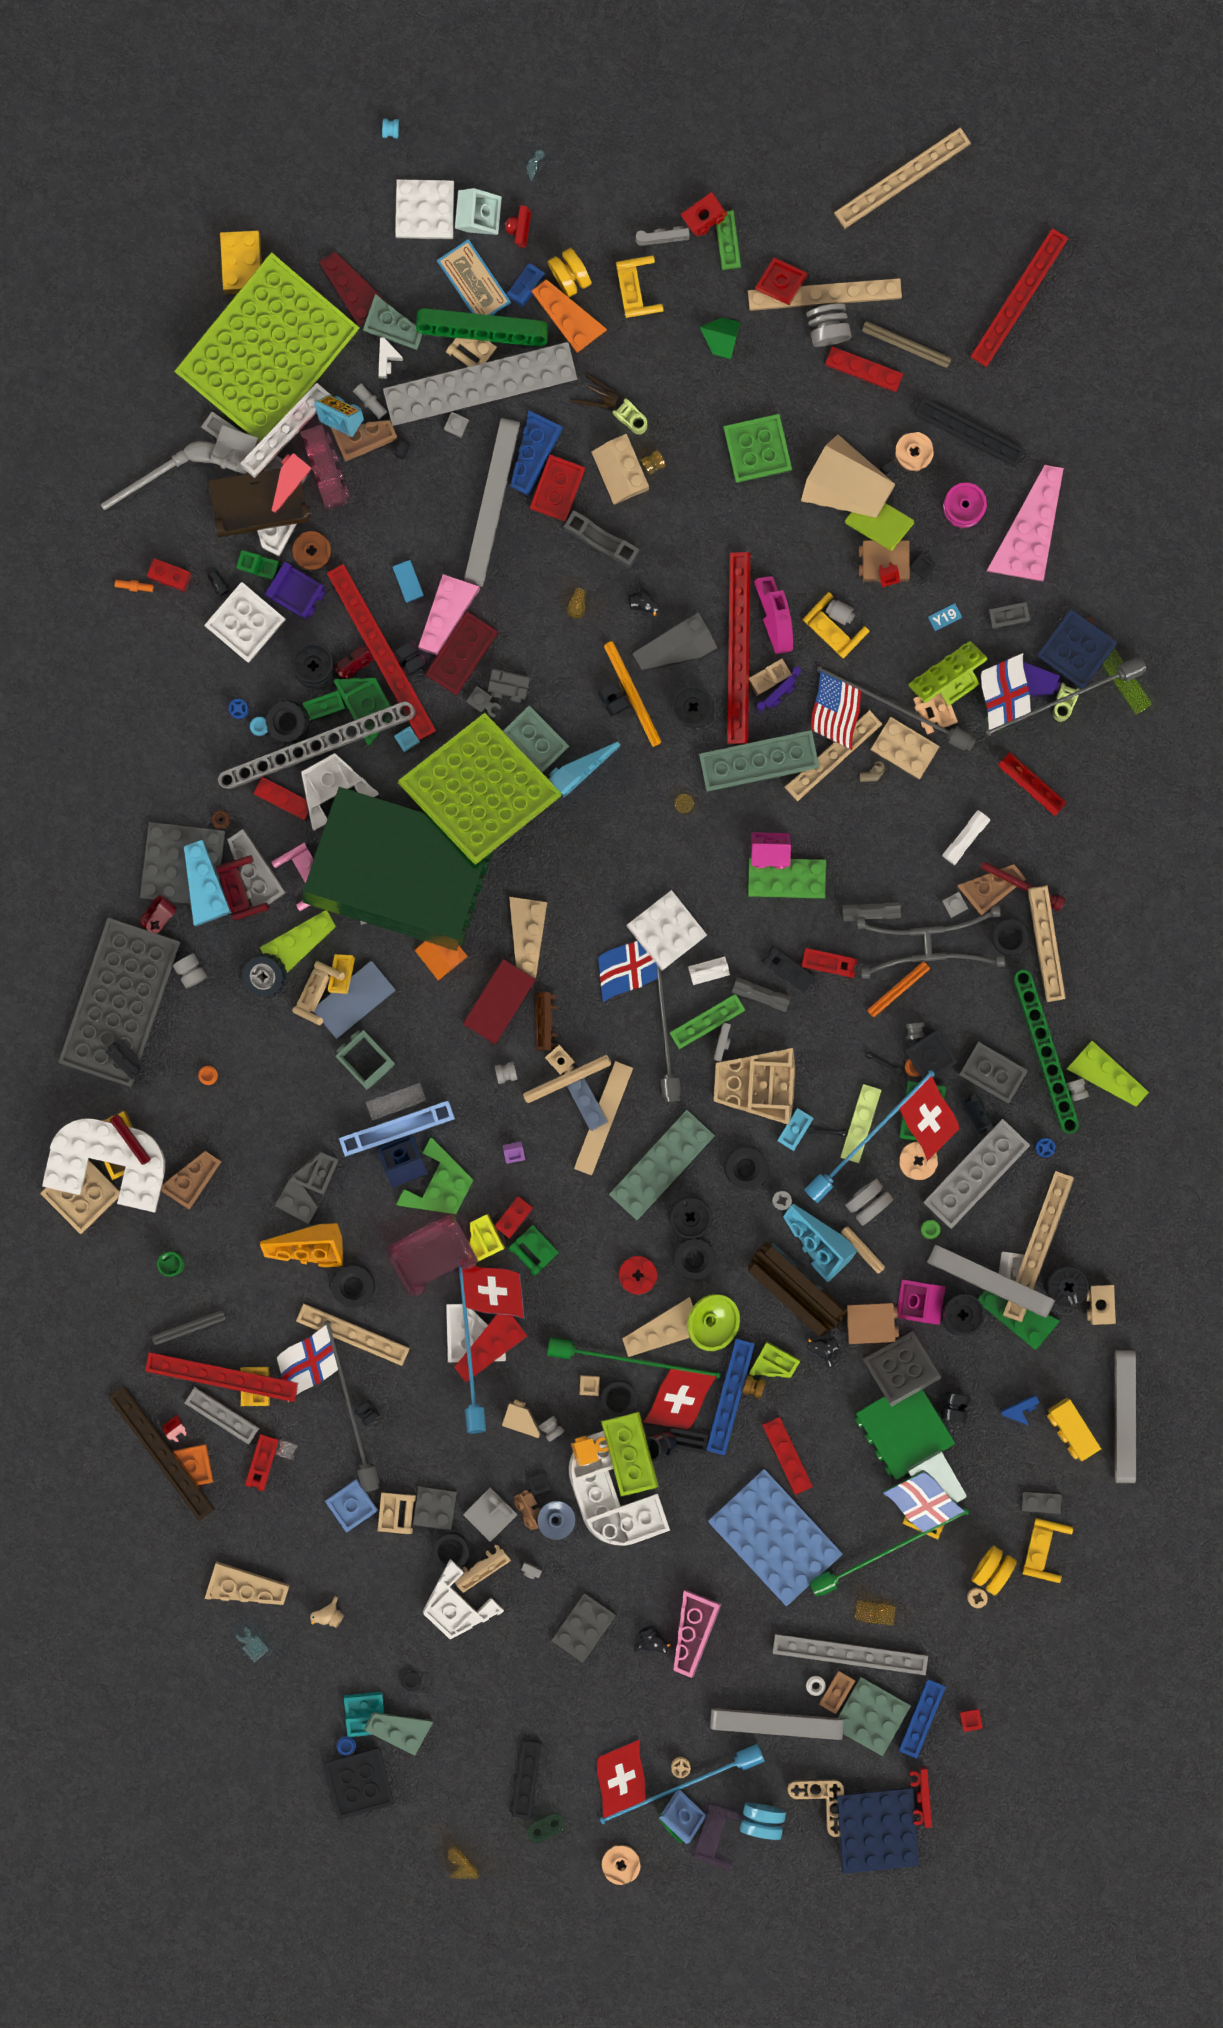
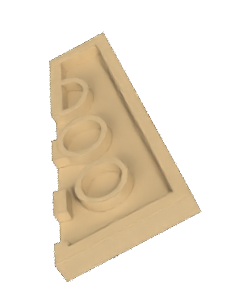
(527, 928)
(660, 1331)

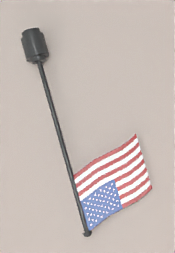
(839, 707)

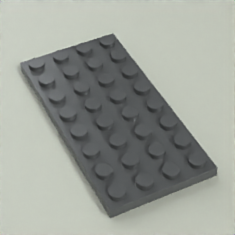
(119, 999)

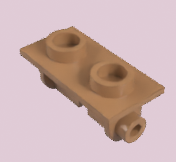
(524, 1503)

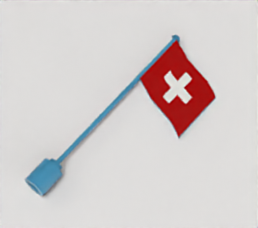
(925, 1116)
(492, 1293)
(624, 1781)

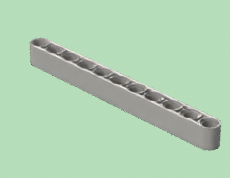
(306, 745)

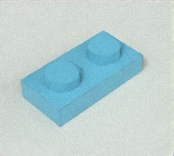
(795, 1130)

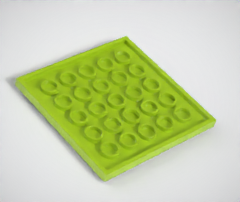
(479, 788)

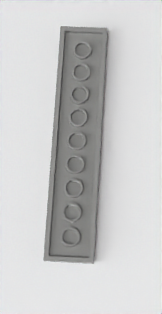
(480, 383)

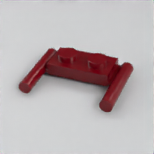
(235, 889)

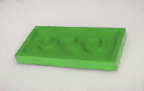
(800, 880)

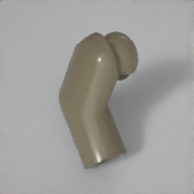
(875, 773)

